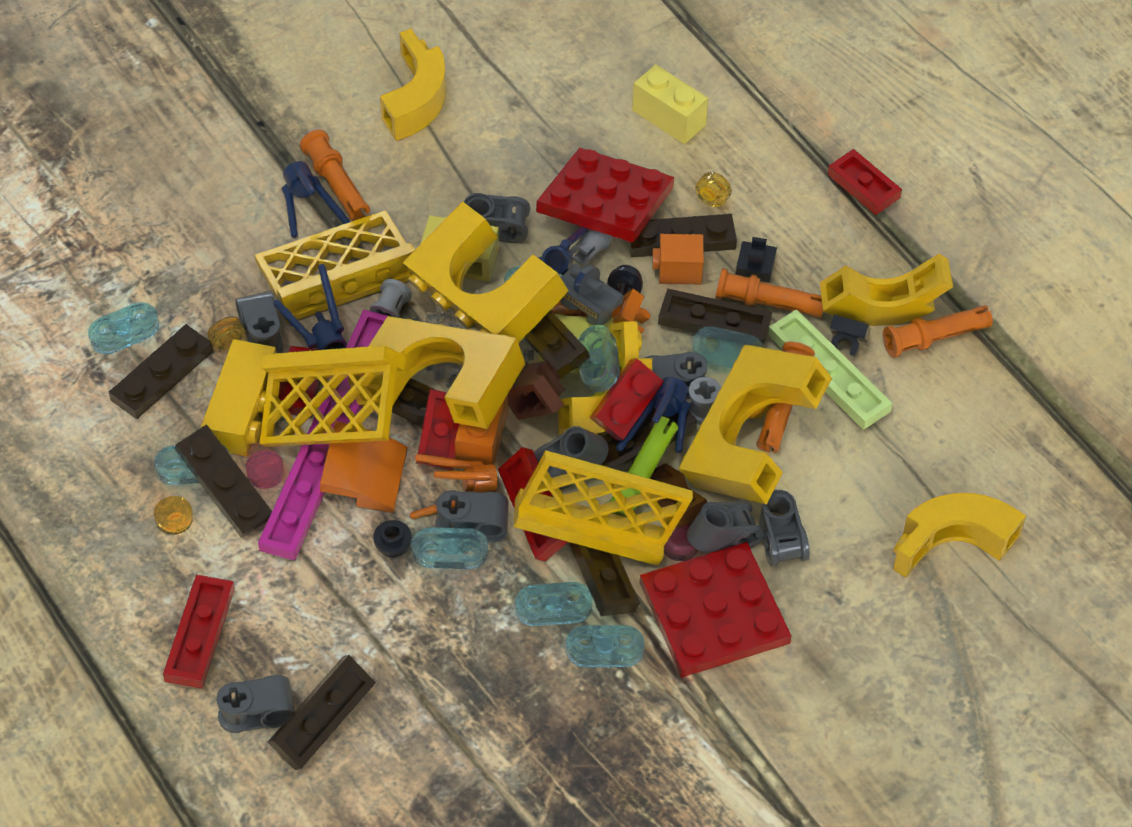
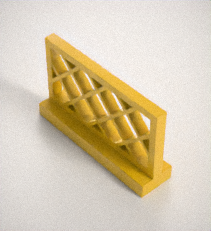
(346, 280)
(336, 366)
(597, 525)

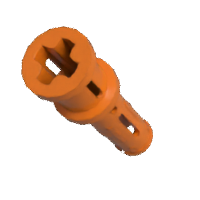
(329, 165)
(753, 291)
(922, 333)
(779, 413)

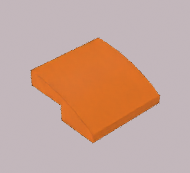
(365, 471)

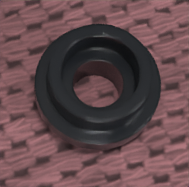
(625, 279)
(392, 546)

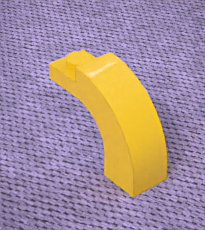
(420, 100)
(888, 299)
(579, 409)
(957, 517)

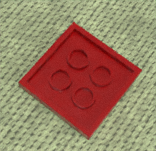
(605, 194)
(714, 609)

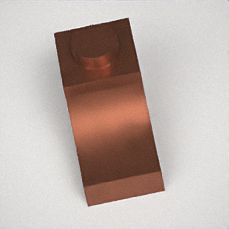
(536, 392)

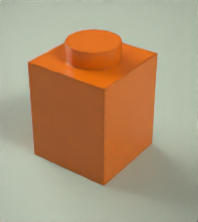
(679, 259)

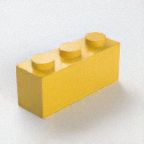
(239, 397)

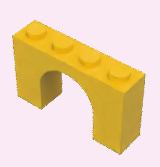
(447, 255)
(487, 359)
(756, 380)

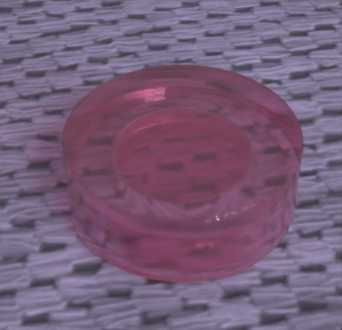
(265, 469)
(678, 546)

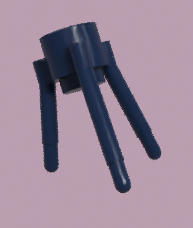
(303, 184)
(560, 256)
(325, 333)
(667, 401)

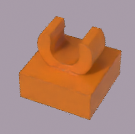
(631, 309)

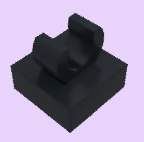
(756, 259)
(849, 330)

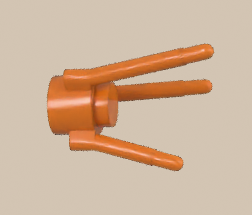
(475, 477)

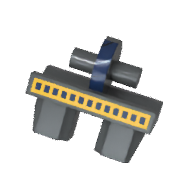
(590, 294)

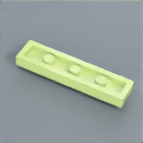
(848, 385)

